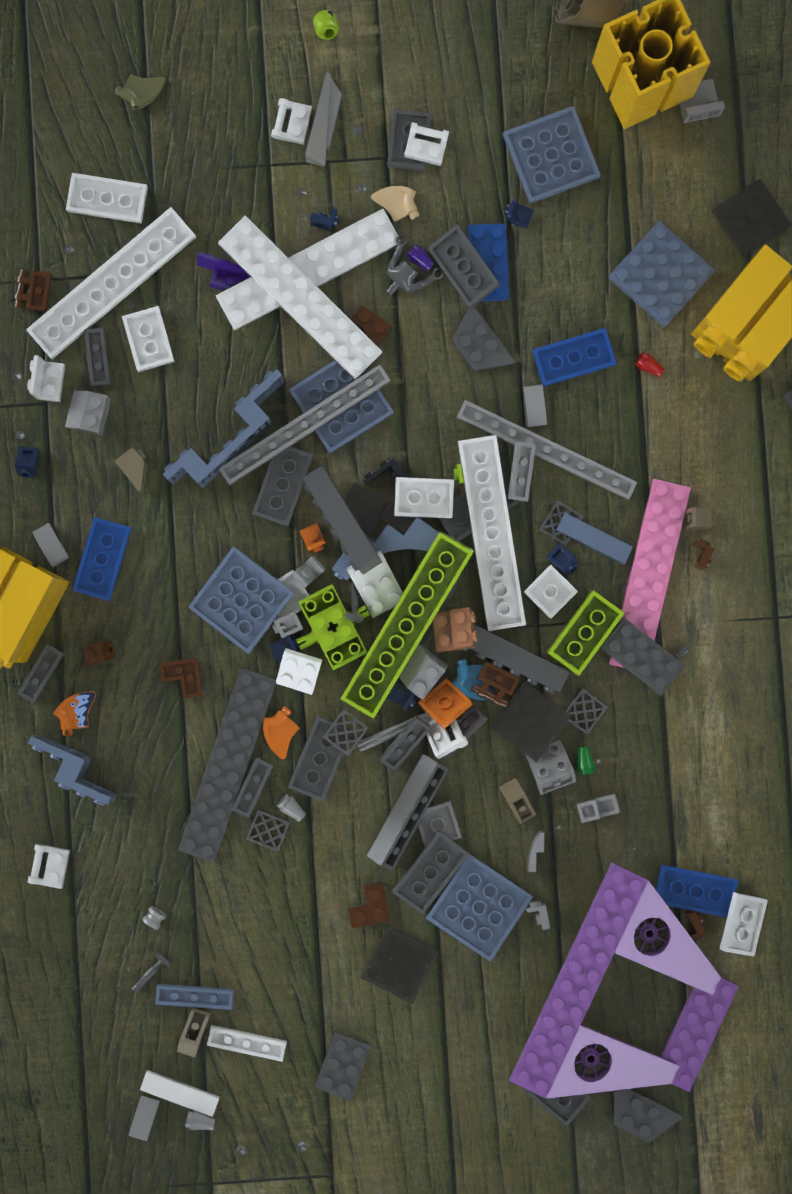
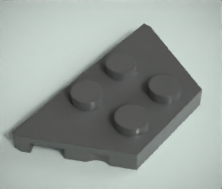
(479, 343)
(642, 1115)

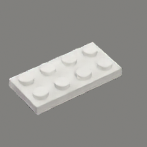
(106, 198)

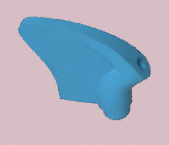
(467, 677)

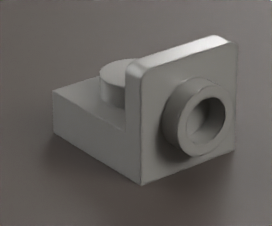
(308, 572)
(287, 624)
(542, 916)

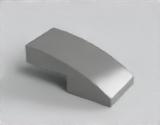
(535, 405)
(50, 545)
(598, 808)
(536, 846)
(144, 1118)

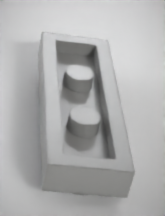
(521, 471)

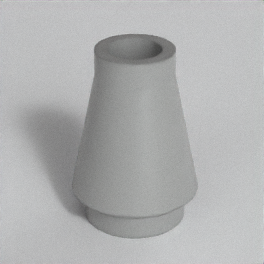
(291, 808)
(199, 1121)

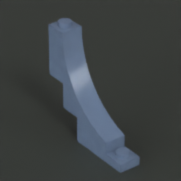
(418, 537)

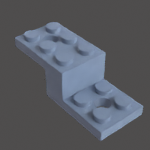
(72, 770)

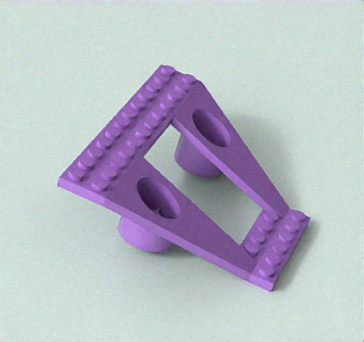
(609, 928)

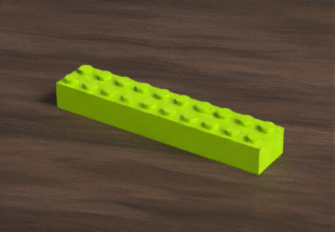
(407, 624)

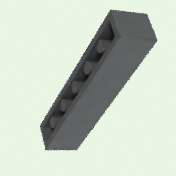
(342, 520)
(519, 661)
(407, 812)

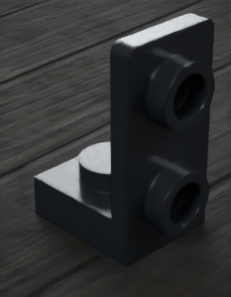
(392, 464)

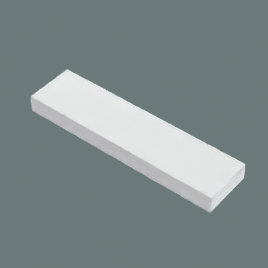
(246, 1043)
(179, 1093)

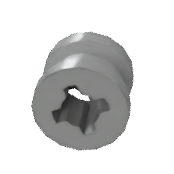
(154, 917)

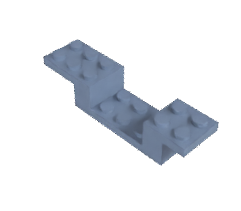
(251, 414)

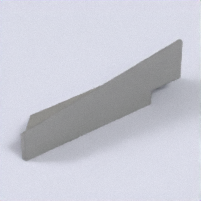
(324, 122)

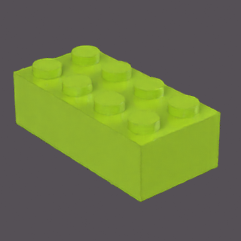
(585, 633)

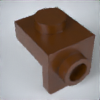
(704, 559)
(98, 653)
(695, 920)

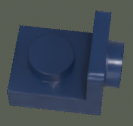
(518, 214)
(323, 221)
(27, 461)
(563, 560)
(279, 647)
(402, 696)

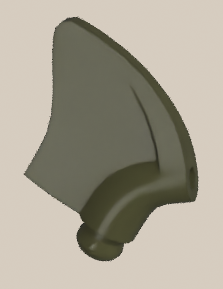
(140, 90)

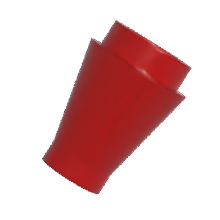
(648, 364)

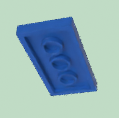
(492, 246)
(574, 357)
(102, 559)
(696, 890)

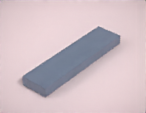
(594, 538)
(194, 996)

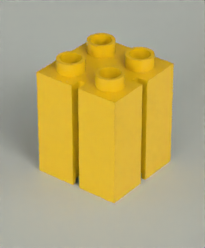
(650, 60)
(750, 318)
(26, 605)

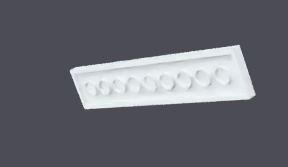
(318, 262)
(111, 283)
(300, 297)
(491, 533)

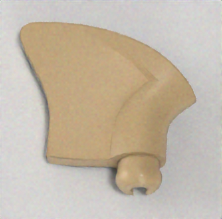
(397, 201)

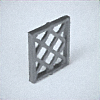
(550, 515)
(593, 699)
(354, 720)
(263, 843)

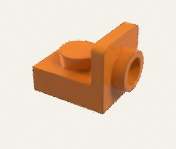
(313, 538)

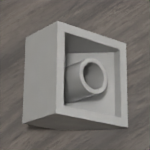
(88, 412)
(422, 671)

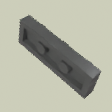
(97, 357)
(41, 673)
(468, 724)
(405, 743)
(252, 787)

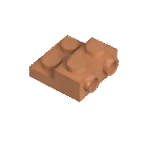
(455, 630)

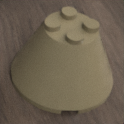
(588, 12)

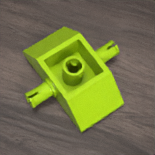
(327, 608)

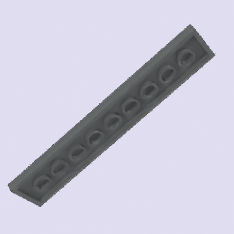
(227, 765)

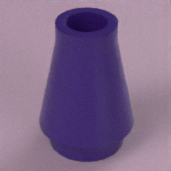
(419, 257)

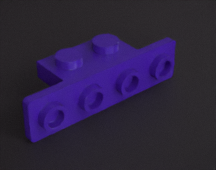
(225, 273)

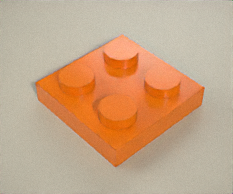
(445, 703)

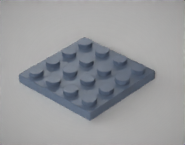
(551, 155)
(661, 274)
(352, 421)
(241, 600)
(479, 907)

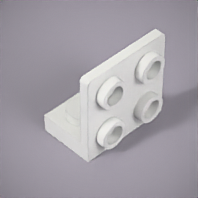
(46, 380)

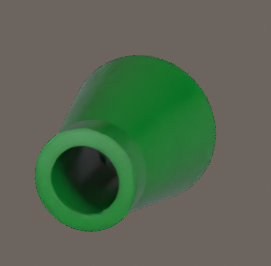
(585, 762)

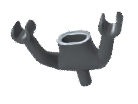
(404, 273)

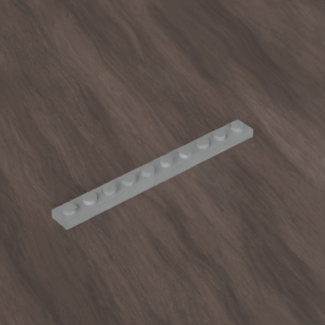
(304, 424)
(547, 450)

